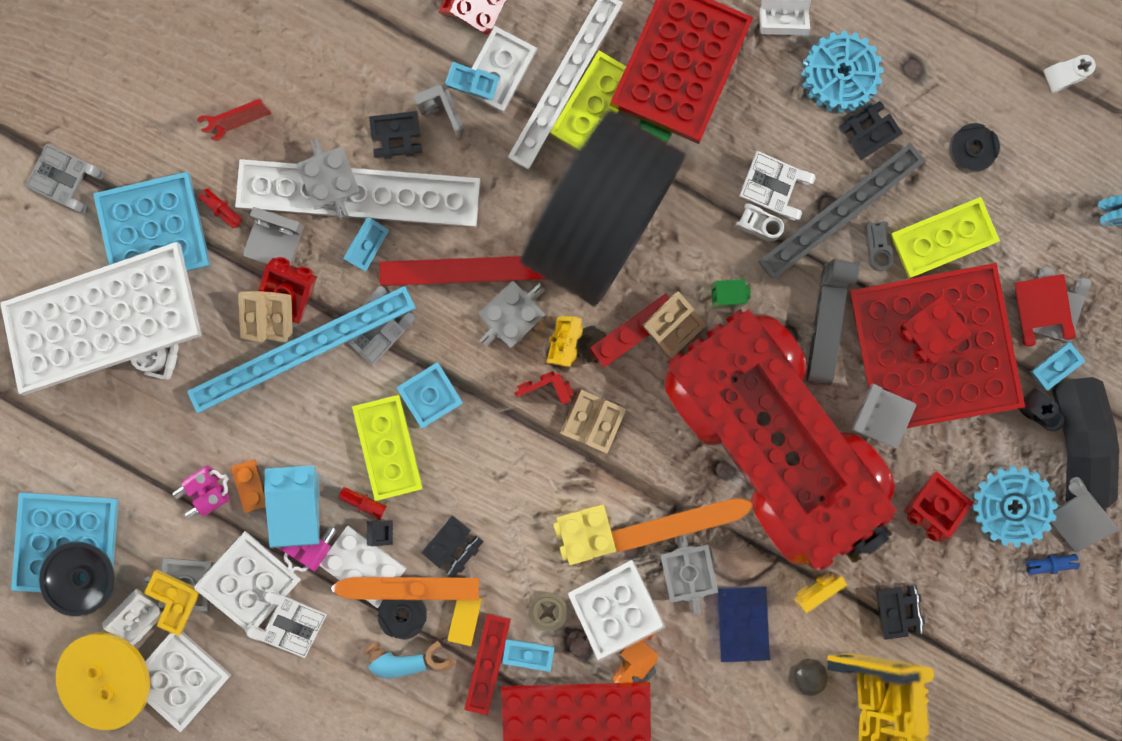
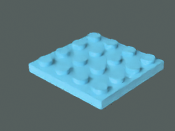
(150, 217)
(54, 520)

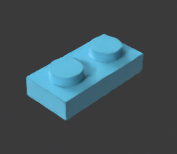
(366, 244)
(1057, 366)
(528, 655)

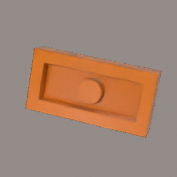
(249, 485)

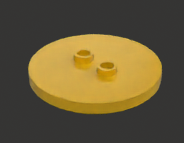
(102, 681)

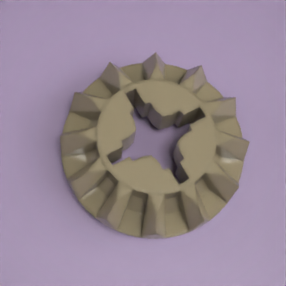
(547, 623)

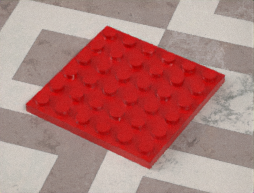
(969, 380)

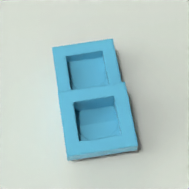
(471, 81)

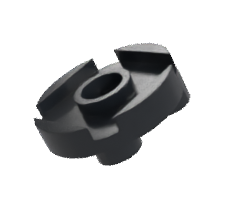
(981, 136)
(870, 544)
(399, 628)

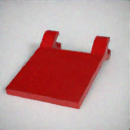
(234, 118)
(1043, 304)

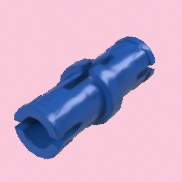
(1052, 564)

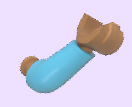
(389, 666)

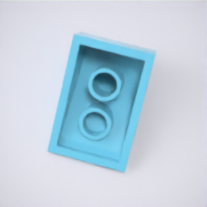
(292, 506)

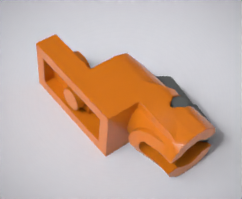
(639, 663)

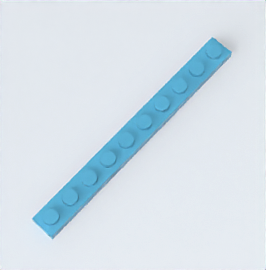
(301, 349)

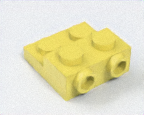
(584, 534)

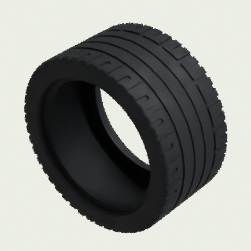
(601, 207)

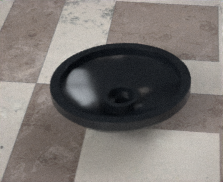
(62, 584)

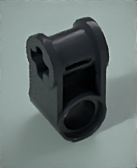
(1042, 411)

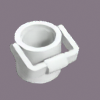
(158, 361)

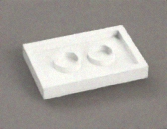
(508, 59)
(353, 558)

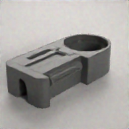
(878, 243)

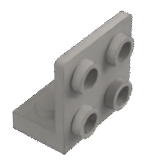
(434, 98)
(272, 237)
(883, 416)

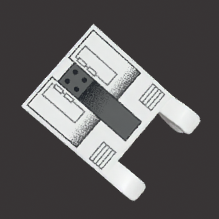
(771, 184)
(291, 625)

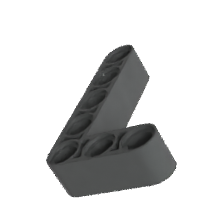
(834, 282)

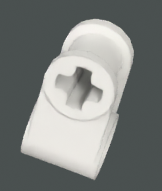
(1067, 73)
(758, 223)

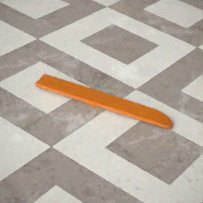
(680, 523)
(408, 588)

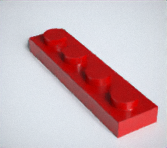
(626, 335)
(487, 664)

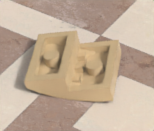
(265, 316)
(674, 325)
(593, 421)

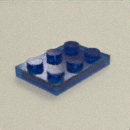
(743, 624)

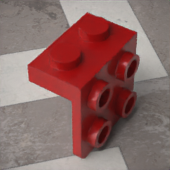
(563, 388)

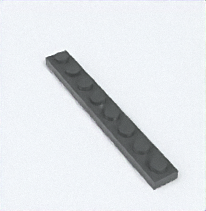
(841, 211)

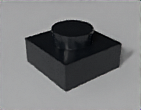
(379, 533)

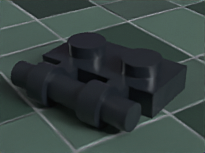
(392, 127)
(875, 136)
(445, 543)
(893, 615)

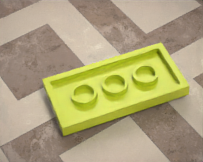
(589, 101)
(944, 237)
(387, 447)

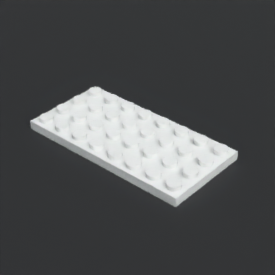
(100, 319)

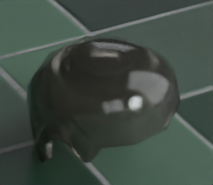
(589, 337)
(808, 677)

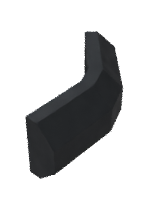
(1089, 438)

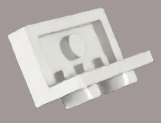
(785, 17)
(133, 617)

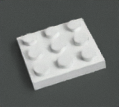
(240, 579)
(616, 610)
(182, 679)

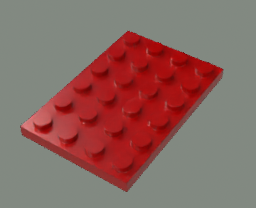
(681, 65)
(577, 712)

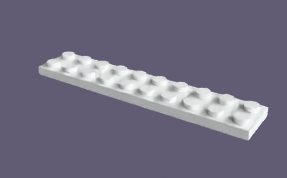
(381, 195)

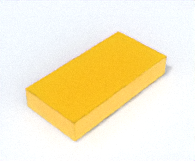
(464, 621)

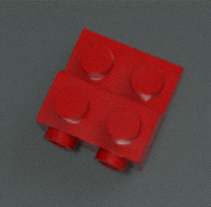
(290, 280)
(935, 330)
(938, 508)

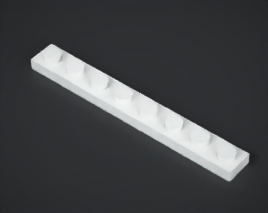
(564, 82)

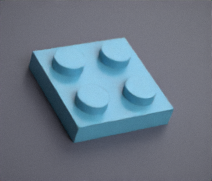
(429, 395)

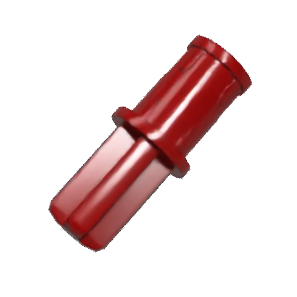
(220, 208)
(362, 502)

